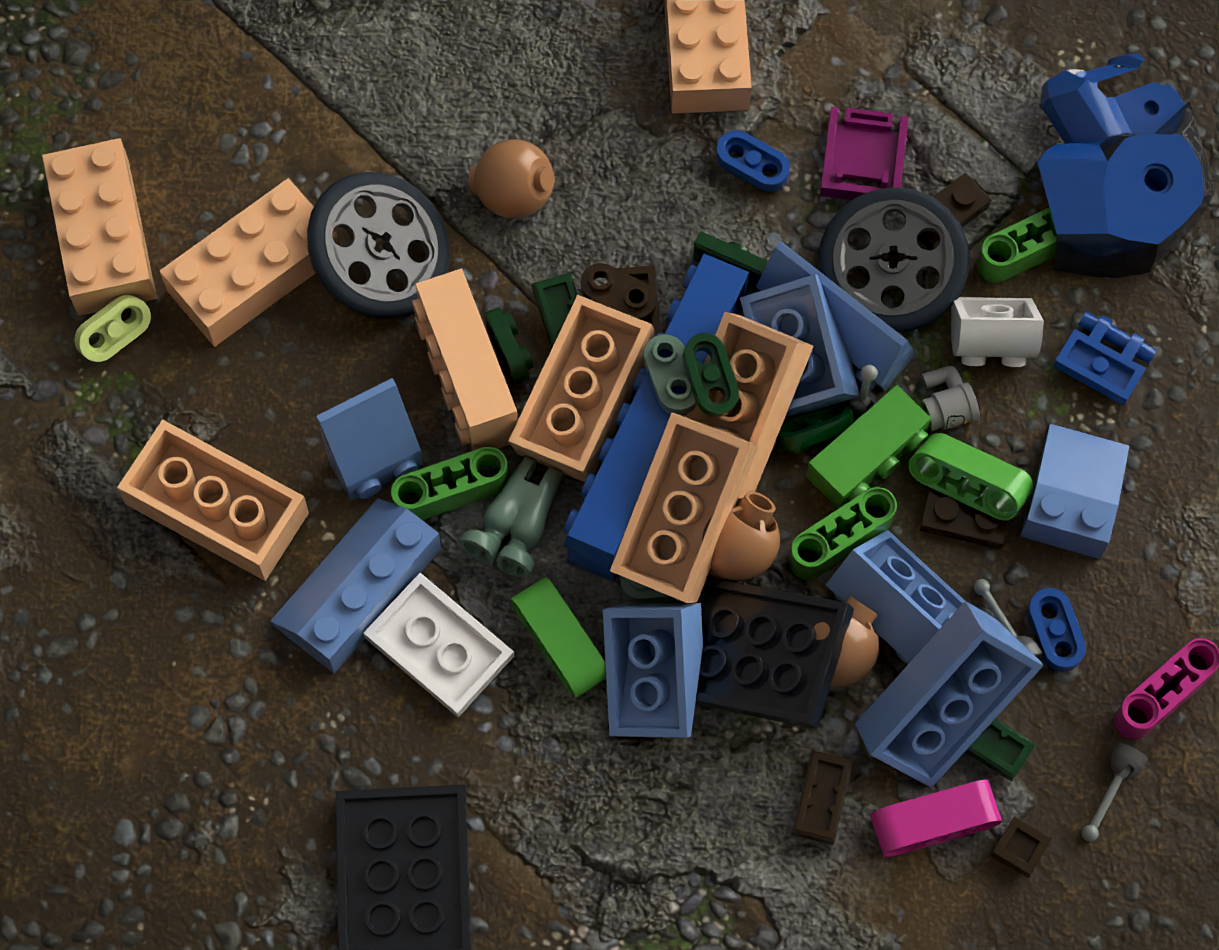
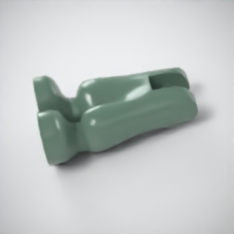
(517, 511)

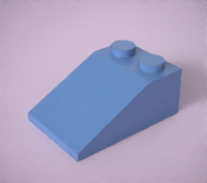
(805, 314)
(370, 440)
(1076, 491)
(652, 668)

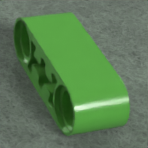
(1017, 253)
(455, 471)
(971, 476)
(823, 532)
(560, 637)

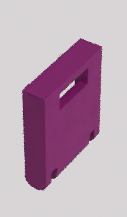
(862, 151)

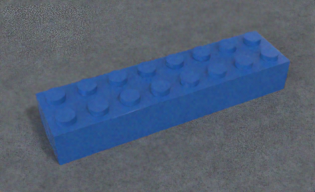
(612, 494)

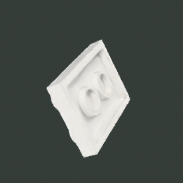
(439, 644)

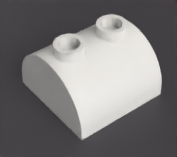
(995, 329)

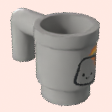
(950, 406)

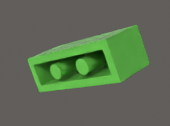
(869, 448)

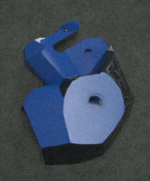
(1126, 175)

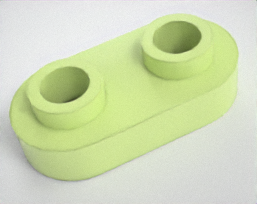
(112, 330)

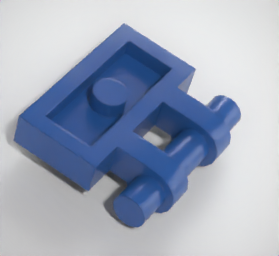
(1099, 365)

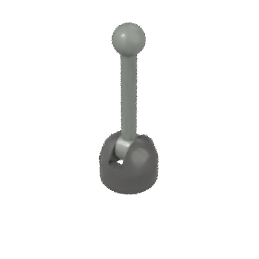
(867, 397)
(982, 588)
(1126, 764)

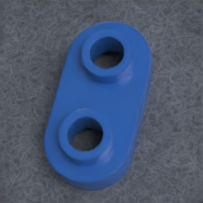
(755, 160)
(1057, 631)

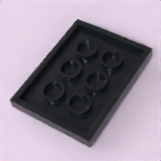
(765, 651)
(403, 869)

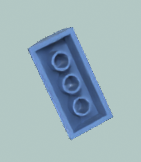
(864, 334)
(357, 582)
(900, 589)
(947, 695)

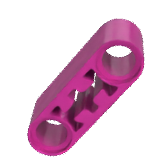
(1144, 695)
(935, 818)

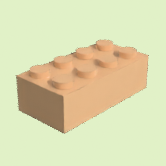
(707, 55)
(98, 225)
(244, 264)
(465, 361)
(767, 375)
(582, 388)
(689, 481)
(213, 500)

